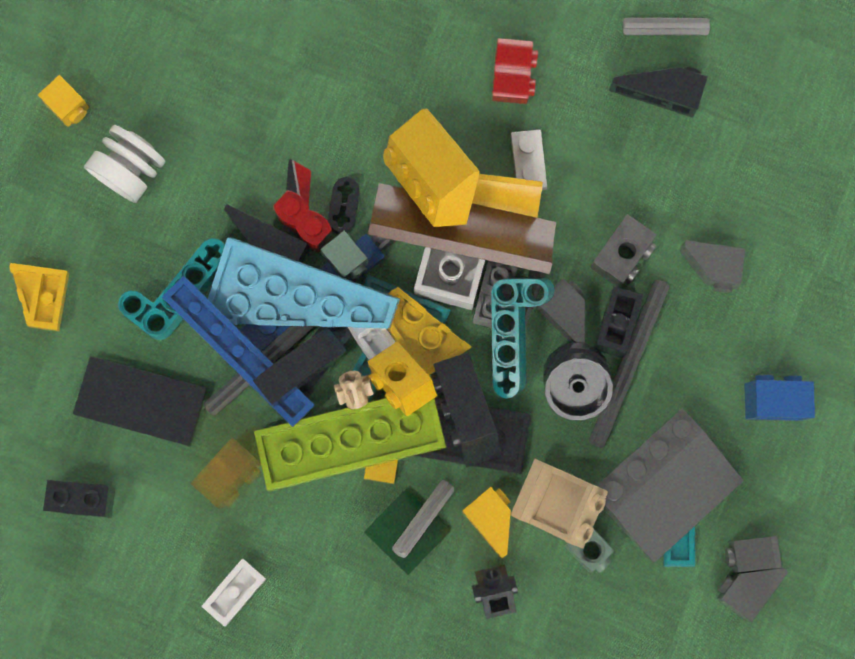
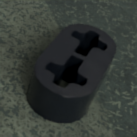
(351, 205)

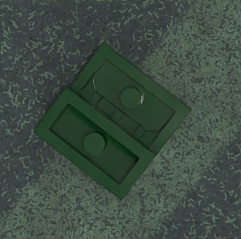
(394, 521)

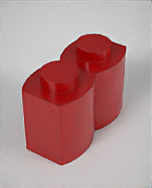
(513, 71)
(296, 217)

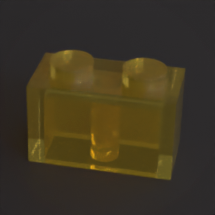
(227, 474)

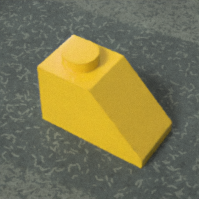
(491, 519)

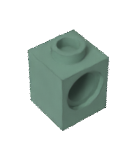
(345, 257)
(600, 561)

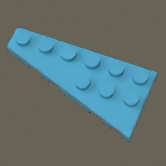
(279, 291)

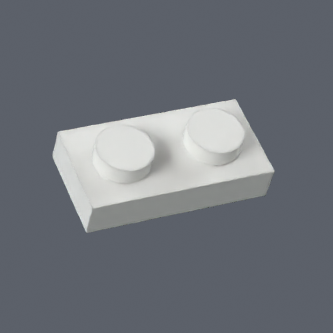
(529, 156)
(233, 592)

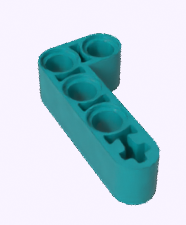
(160, 308)
(517, 337)

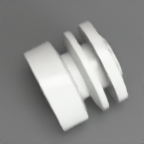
(124, 163)

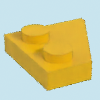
(41, 294)

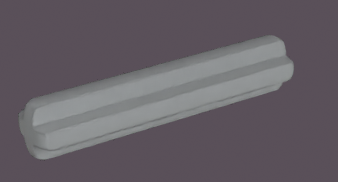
(666, 26)
(423, 519)

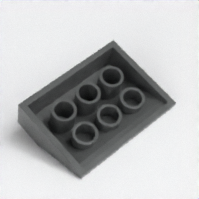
(668, 485)

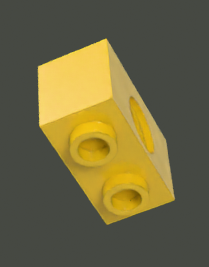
(414, 385)

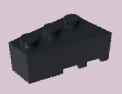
(467, 410)

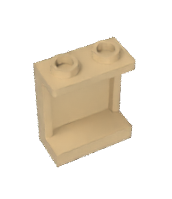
(559, 503)

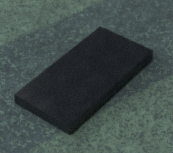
(140, 401)
(512, 436)

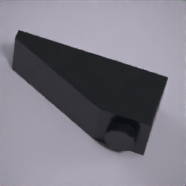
(669, 88)
(267, 236)

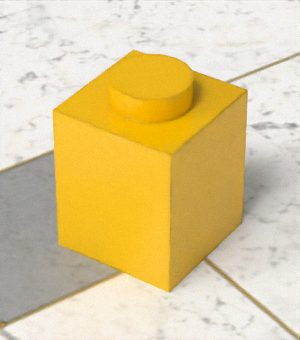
(64, 101)

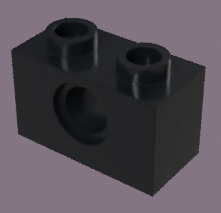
(618, 322)
(79, 499)

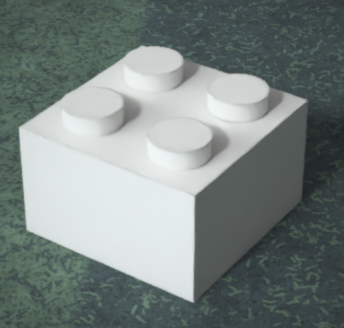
(449, 277)

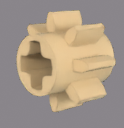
(353, 389)

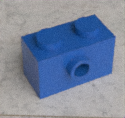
(779, 399)

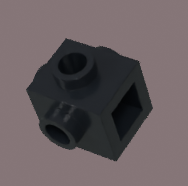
(495, 585)

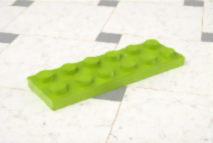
(345, 442)

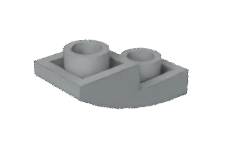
(493, 273)

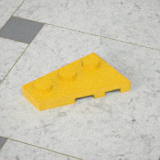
(422, 334)

